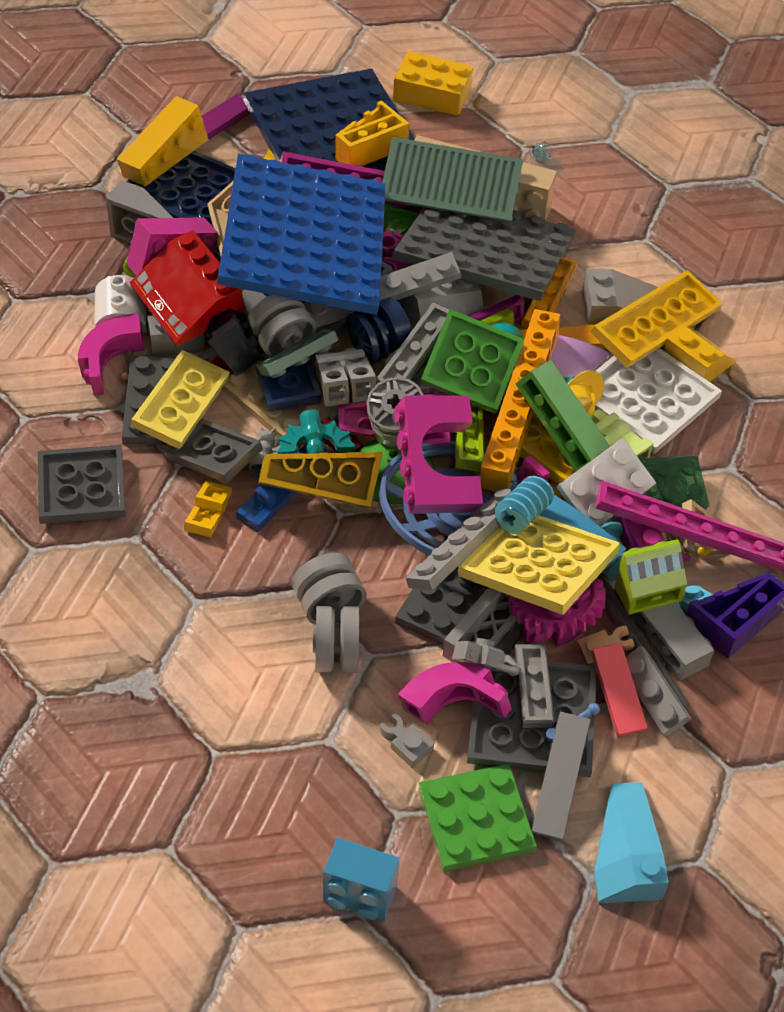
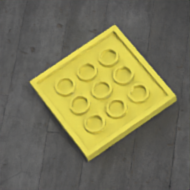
(542, 564)

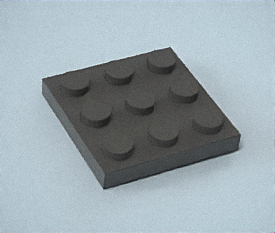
(81, 484)

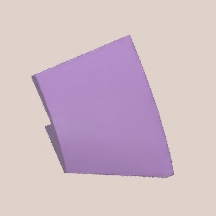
(577, 356)

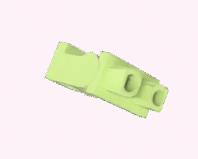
(616, 429)

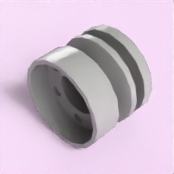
(381, 407)

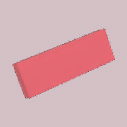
(619, 690)

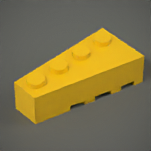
(164, 142)
(330, 476)

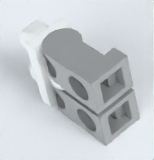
(342, 372)

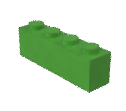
(562, 415)

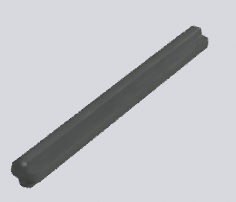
(621, 618)

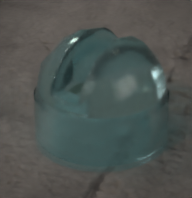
(541, 151)

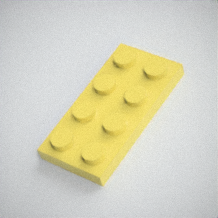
(180, 399)

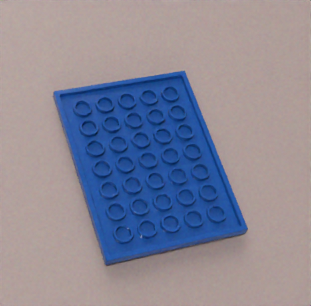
(304, 234)

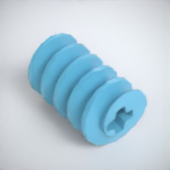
(524, 504)

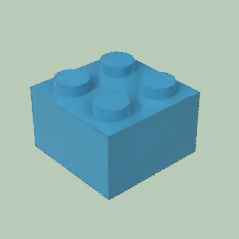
(360, 879)

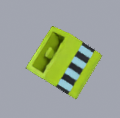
(651, 577)

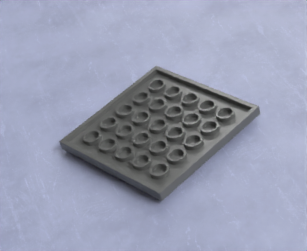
(490, 252)

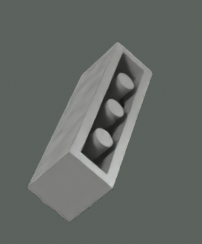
(675, 639)

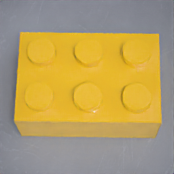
(432, 83)

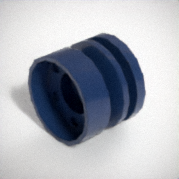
(381, 332)

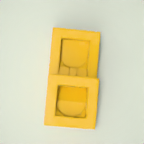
(208, 509)

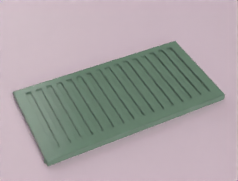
(452, 179)

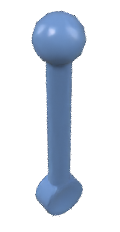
(593, 709)

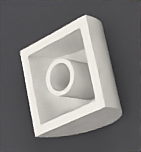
(117, 298)

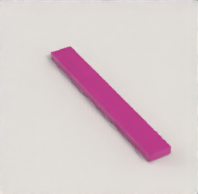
(690, 525)

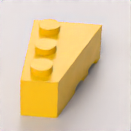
(371, 136)

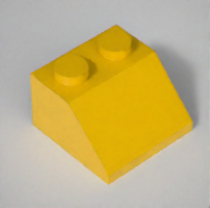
(698, 353)

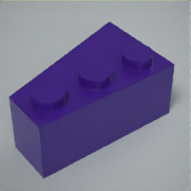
(738, 614)

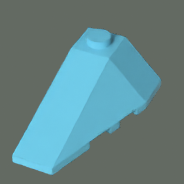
(629, 854)

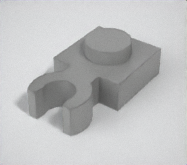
(408, 743)

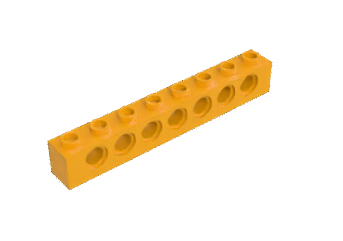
(516, 413)

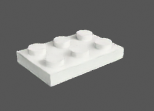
(614, 465)

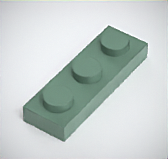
(297, 353)

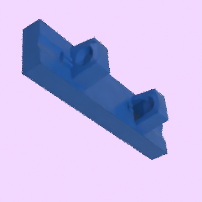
(265, 503)

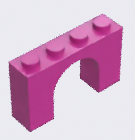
(425, 488)

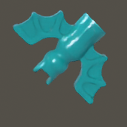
(313, 433)

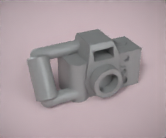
(486, 655)

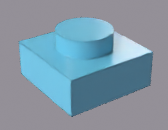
(693, 593)

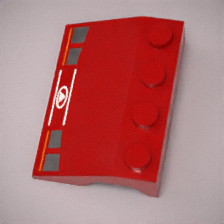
(183, 288)

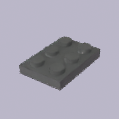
(215, 451)

